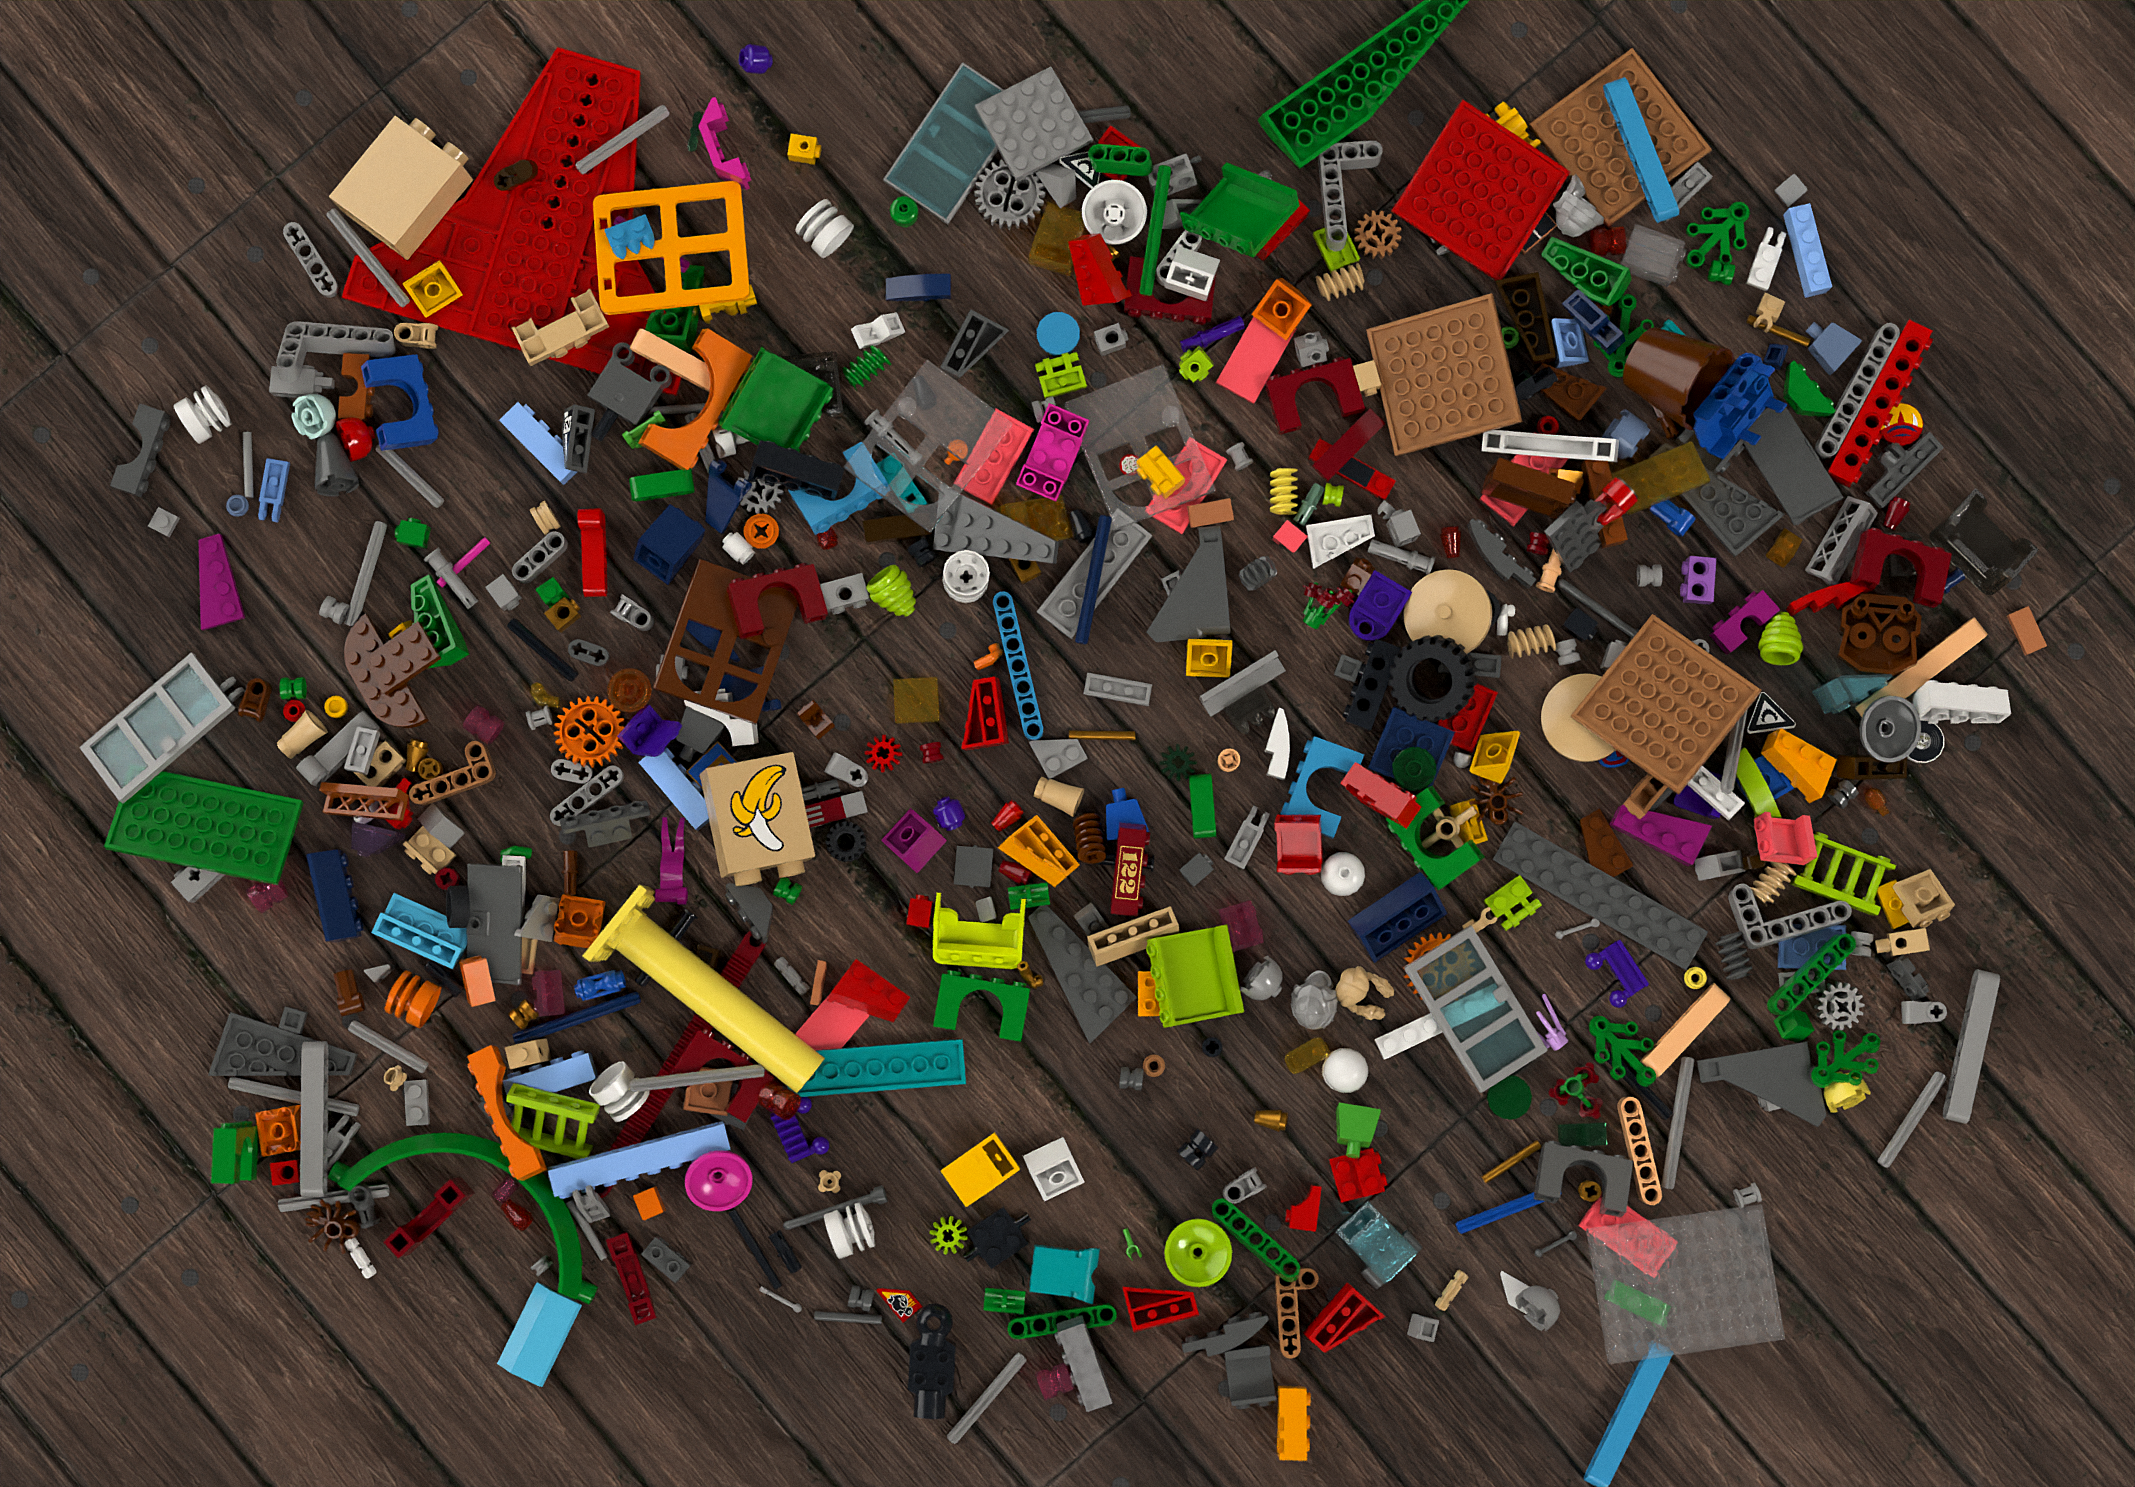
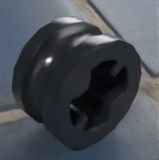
(1207, 1042)

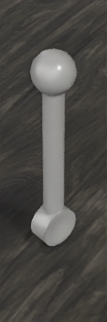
(1560, 934)
(796, 1307)

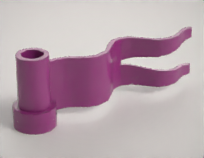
(672, 867)

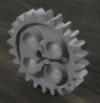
(991, 189)

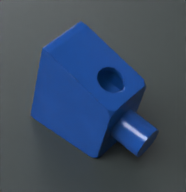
(1122, 811)

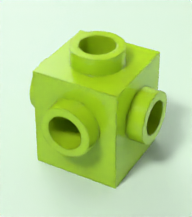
(1197, 357)

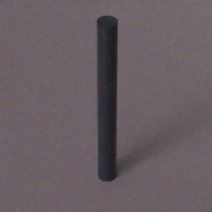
(755, 1249)

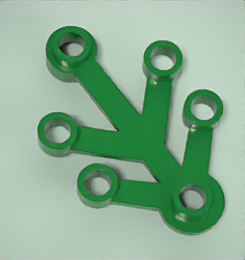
(1720, 232)
(1632, 337)
(1620, 1048)
(1844, 1062)

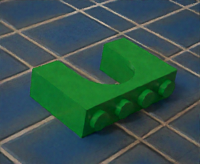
(1439, 869)
(956, 988)
(234, 1152)

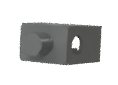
(698, 733)

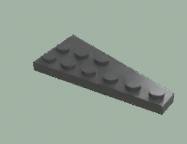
(1728, 510)
(990, 533)
(1092, 991)
(265, 1050)

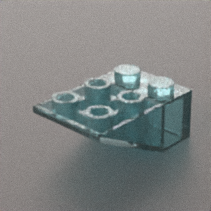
(1838, 692)
(1376, 1242)

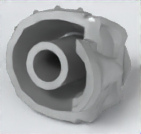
(1574, 213)
(1314, 1002)

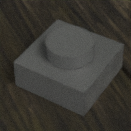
(1347, 668)
(293, 1020)

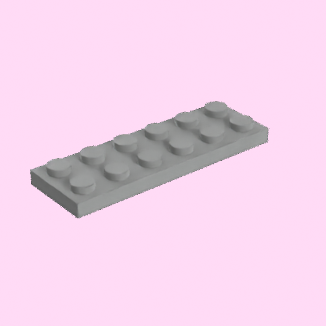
(1065, 602)

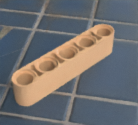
(672, 358)
(1686, 1029)
(1646, 1159)

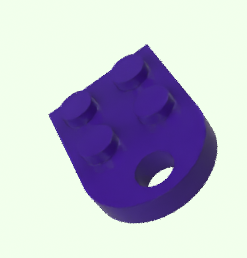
(1378, 606)

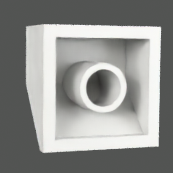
(1053, 1169)

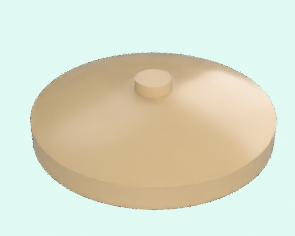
(1449, 606)
(1561, 730)

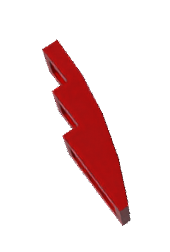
(1837, 594)

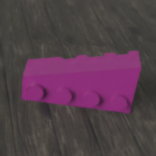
(1664, 833)

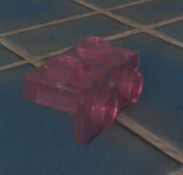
(1242, 925)
(549, 993)

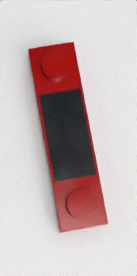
(1358, 473)

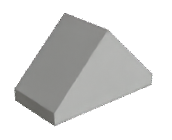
(1059, 183)
(440, 826)

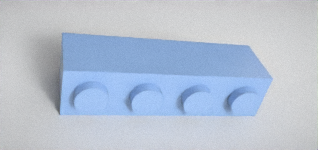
(1807, 250)
(537, 440)
(677, 787)
(556, 1076)

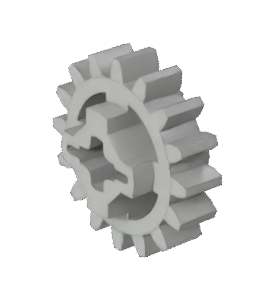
(763, 504)
(1848, 1001)

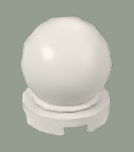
(1345, 1070)

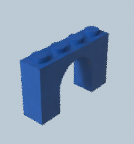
(406, 374)

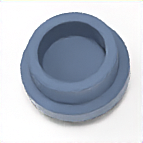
(237, 505)

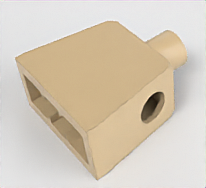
(1914, 941)
(527, 1053)

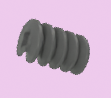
(1734, 957)

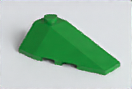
(1591, 274)
(683, 319)
(437, 621)

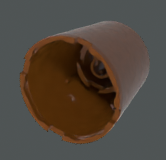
(1675, 372)

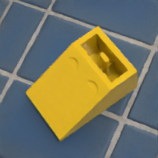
(980, 1169)

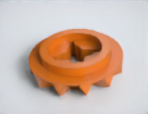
(761, 521)

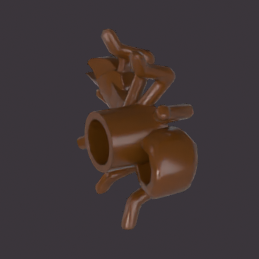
(1496, 802)
(333, 1227)

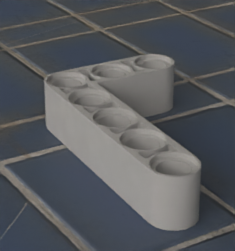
(1335, 187)
(331, 339)
(1784, 924)

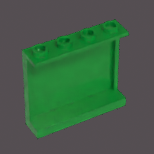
(1242, 211)
(776, 402)

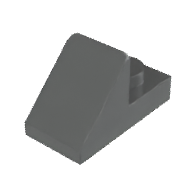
(1090, 920)

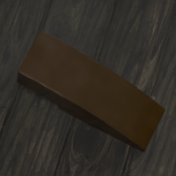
(892, 529)

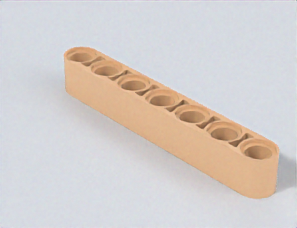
(1930, 663)

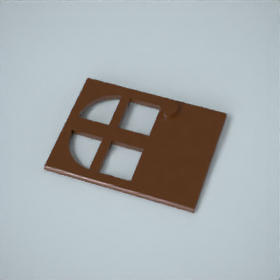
(709, 605)

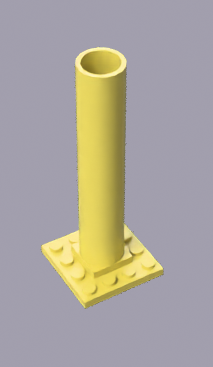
(704, 991)

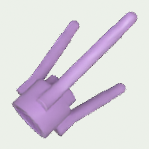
(1555, 1037)

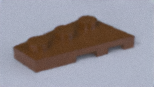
(1572, 393)
(1603, 846)

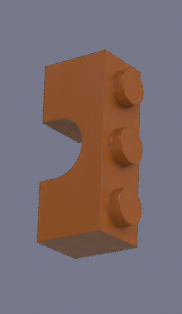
(359, 403)

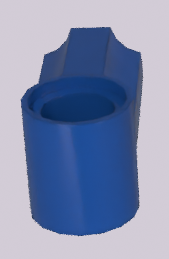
(1677, 519)

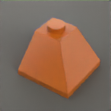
(1282, 308)

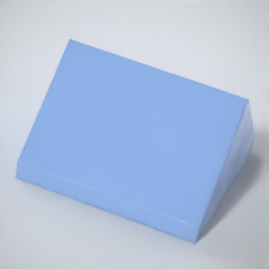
(1568, 342)

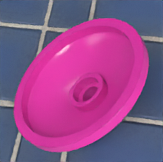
(721, 1190)

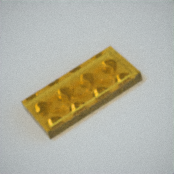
(1664, 476)

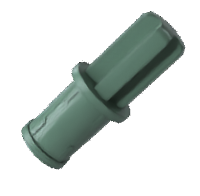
(1309, 504)

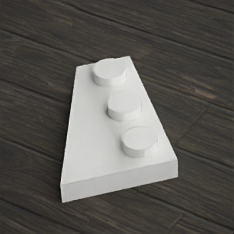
(1335, 537)

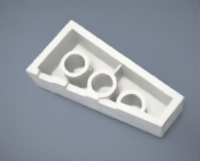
(1960, 702)

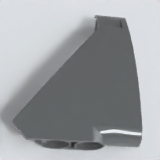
(1199, 598)
(1773, 1074)

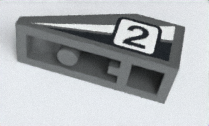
(577, 436)

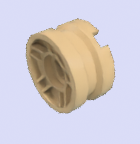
(545, 518)

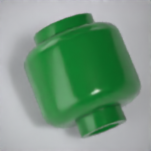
(903, 218)

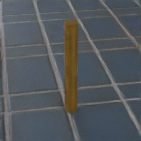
(1781, 332)
(1102, 735)
(1510, 1162)

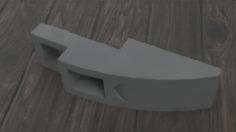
(1490, 549)
(1235, 1333)

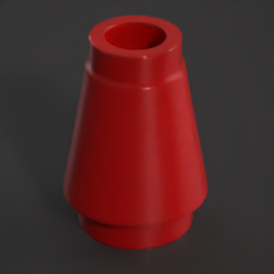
(1008, 815)

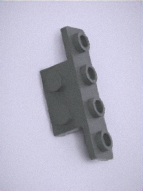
(607, 824)

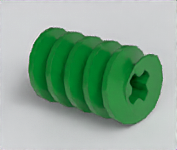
(865, 367)

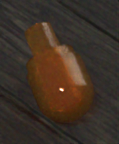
(1876, 800)

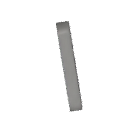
(313, 258)
(584, 792)

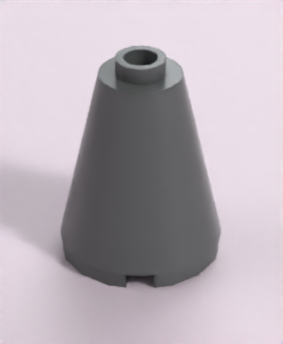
(333, 467)

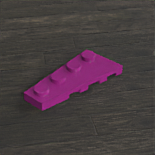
(218, 589)

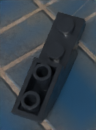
(1528, 384)

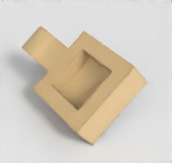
(1482, 922)

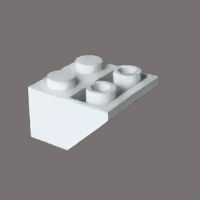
(1191, 273)

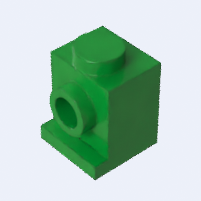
(551, 592)

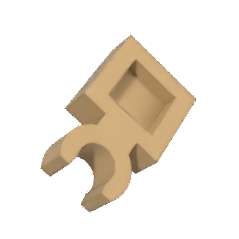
(1769, 311)

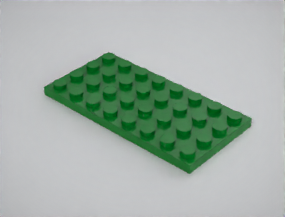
(207, 827)

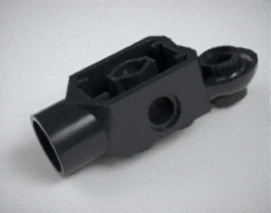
(932, 1363)

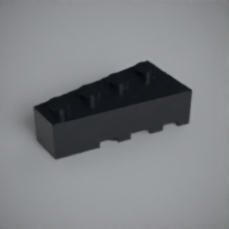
(795, 470)

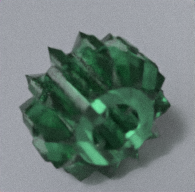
(1172, 768)

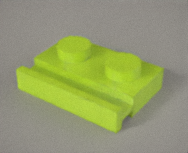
(1336, 259)

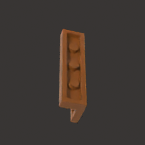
(362, 793)

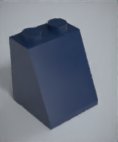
(668, 543)

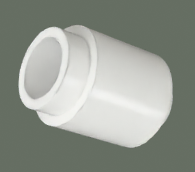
(738, 547)

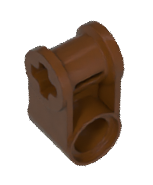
(255, 701)

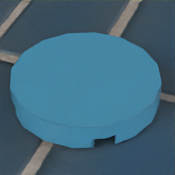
(1058, 333)

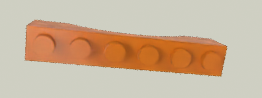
(489, 1072)

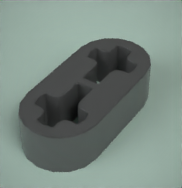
(590, 648)

